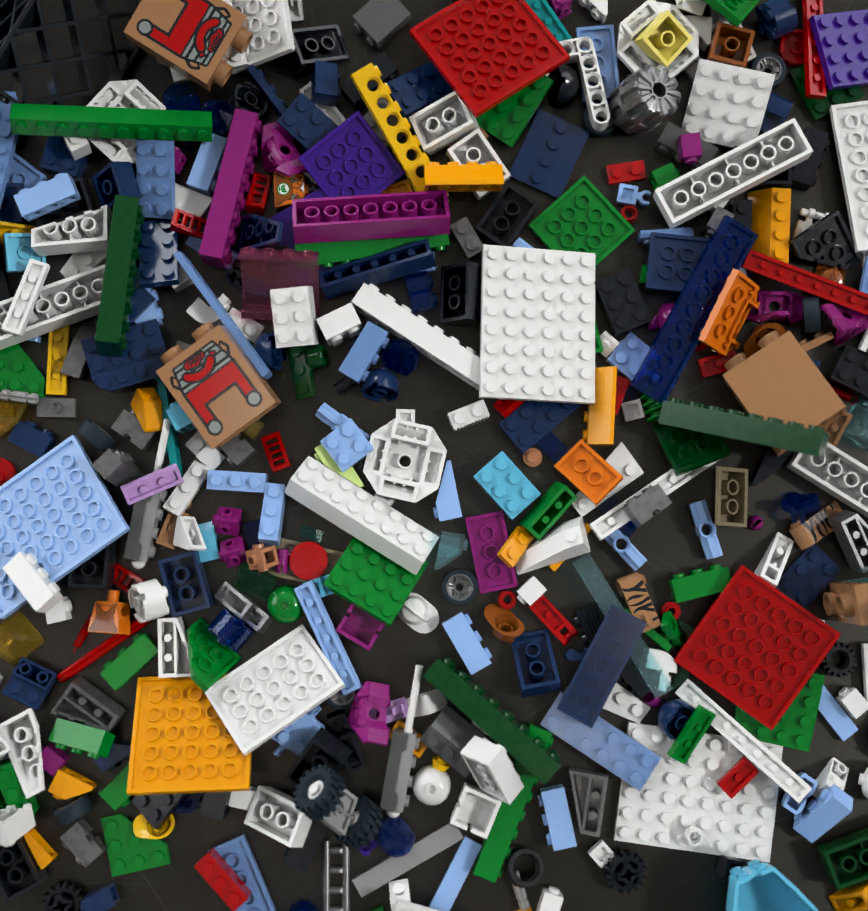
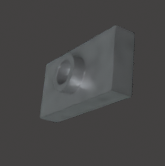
(57, 408)

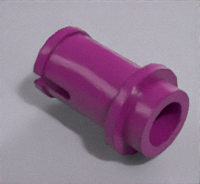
(283, 560)

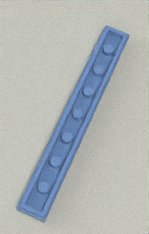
(223, 315)

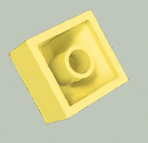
(663, 38)

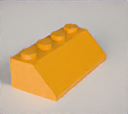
(463, 177)
(771, 221)
(601, 415)

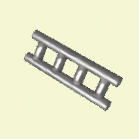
(327, 870)

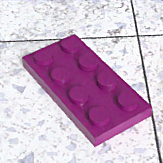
(486, 537)

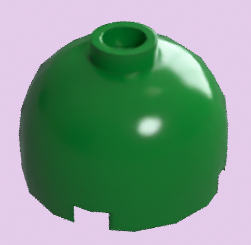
(284, 605)

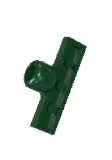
(302, 363)

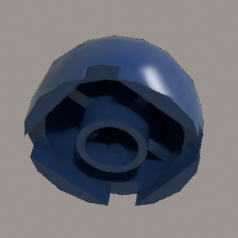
(267, 350)
(379, 385)
(674, 716)

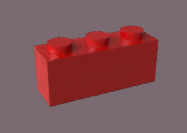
(223, 879)

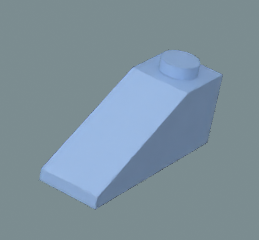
(447, 500)

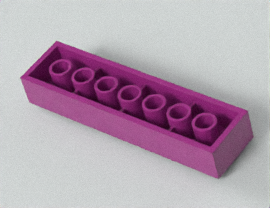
(231, 188)
(370, 216)

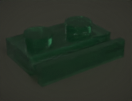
(254, 582)

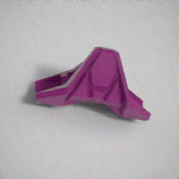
(273, 159)
(789, 307)
(845, 327)
(371, 696)

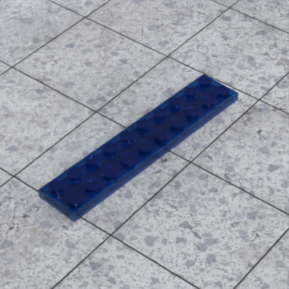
(692, 309)

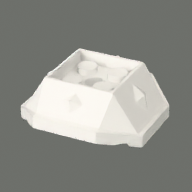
(636, 23)
(122, 95)
(399, 440)

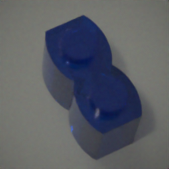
(420, 292)

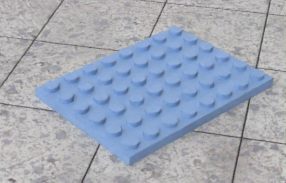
(57, 514)

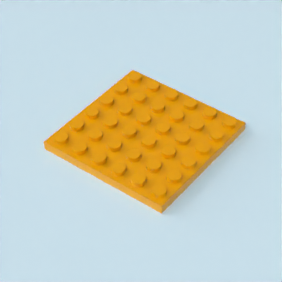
(182, 742)

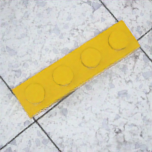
(57, 351)

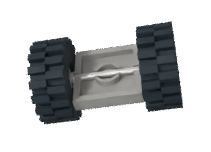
(325, 798)

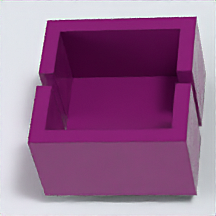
(360, 627)

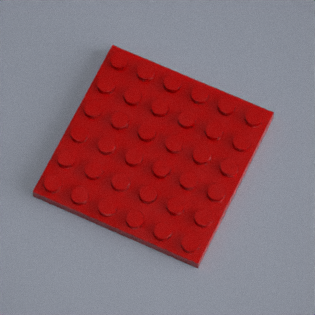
(488, 49)
(756, 647)

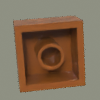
(730, 45)

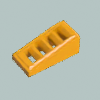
(41, 850)

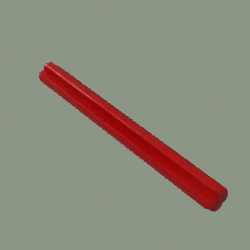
(98, 651)

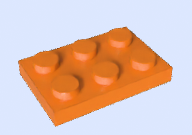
(588, 472)

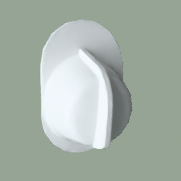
(419, 614)

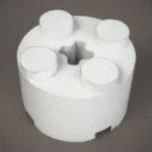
(148, 600)

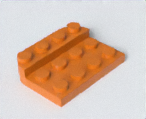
(730, 313)

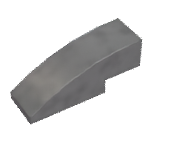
(75, 361)
(244, 607)

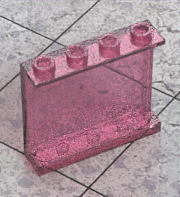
(275, 269)

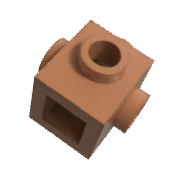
(262, 557)

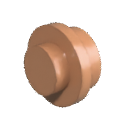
(532, 457)

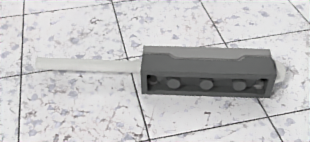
(147, 515)
(401, 757)

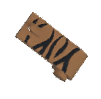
(815, 527)
(634, 591)

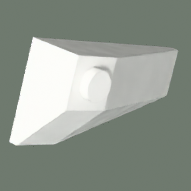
(558, 545)
(23, 738)

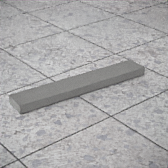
(420, 852)

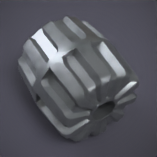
(644, 100)

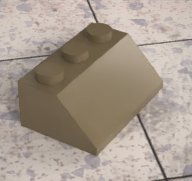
(731, 497)

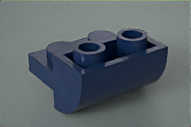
(776, 112)
(30, 684)

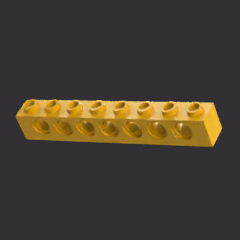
(372, 73)

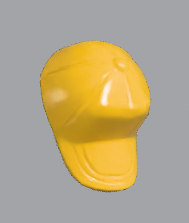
(145, 830)

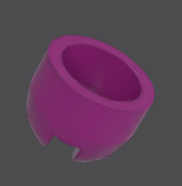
(752, 519)
(651, 701)

